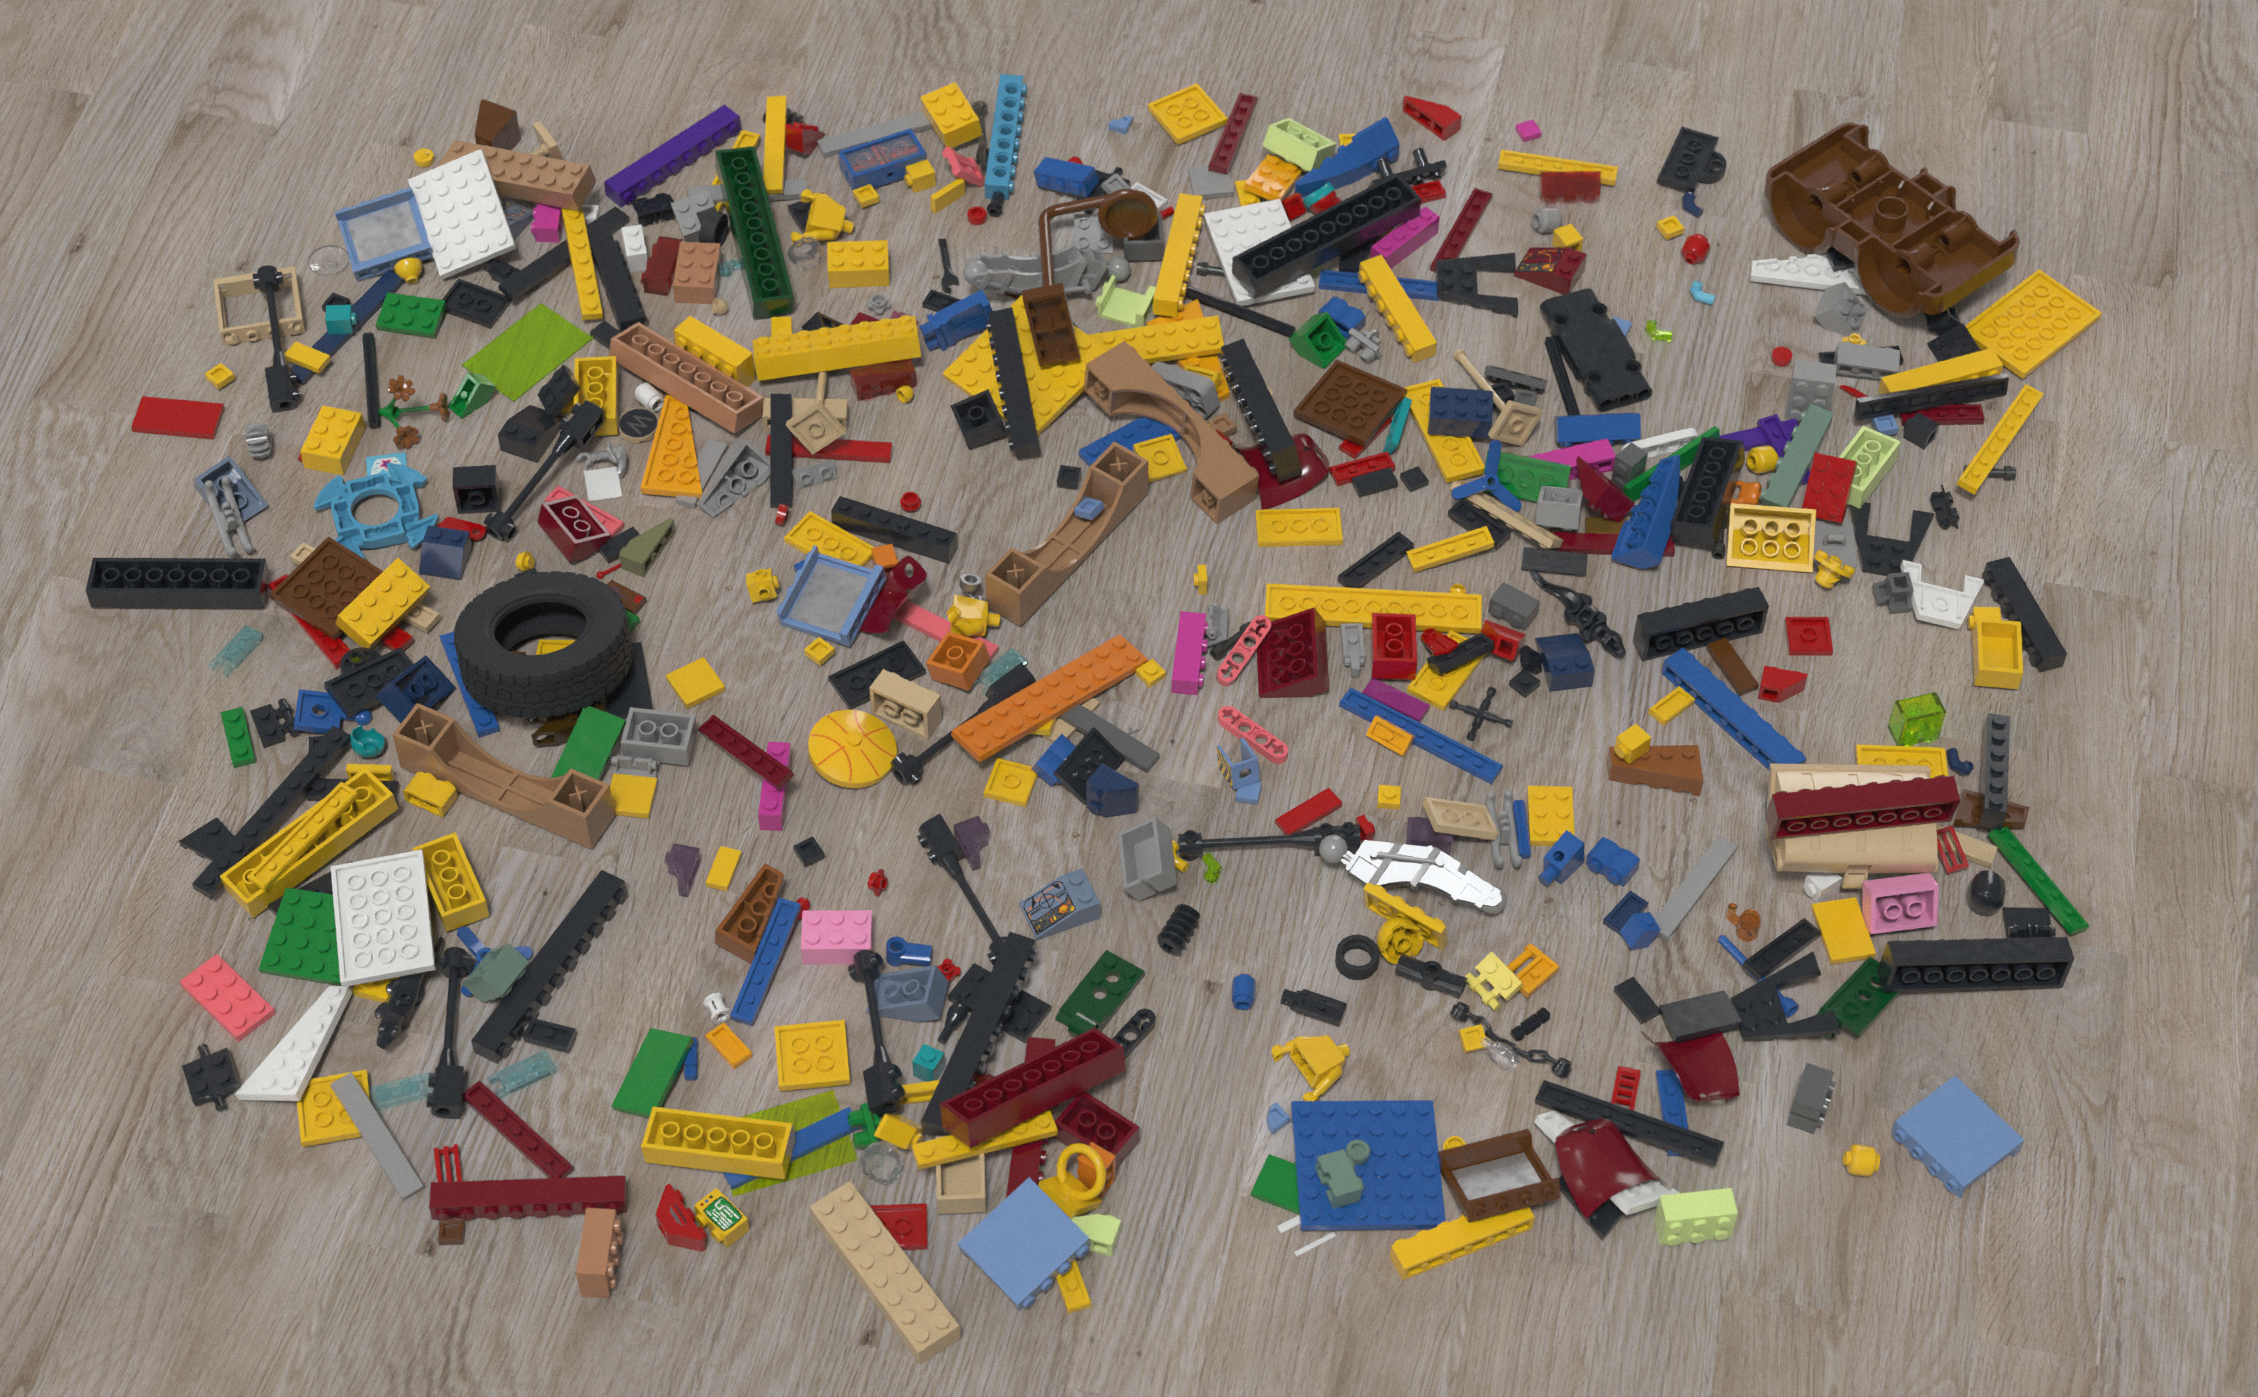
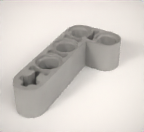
(1190, 386)

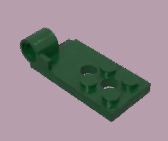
(1085, 1011)
(1854, 1011)

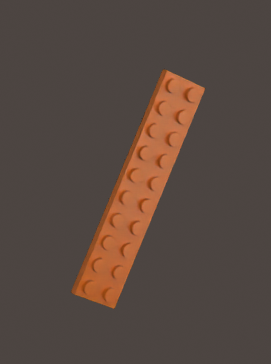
(1048, 698)

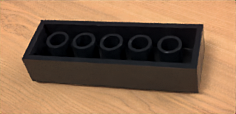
(1707, 491)
(1700, 623)

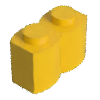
(430, 794)

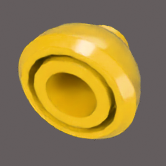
(409, 269)

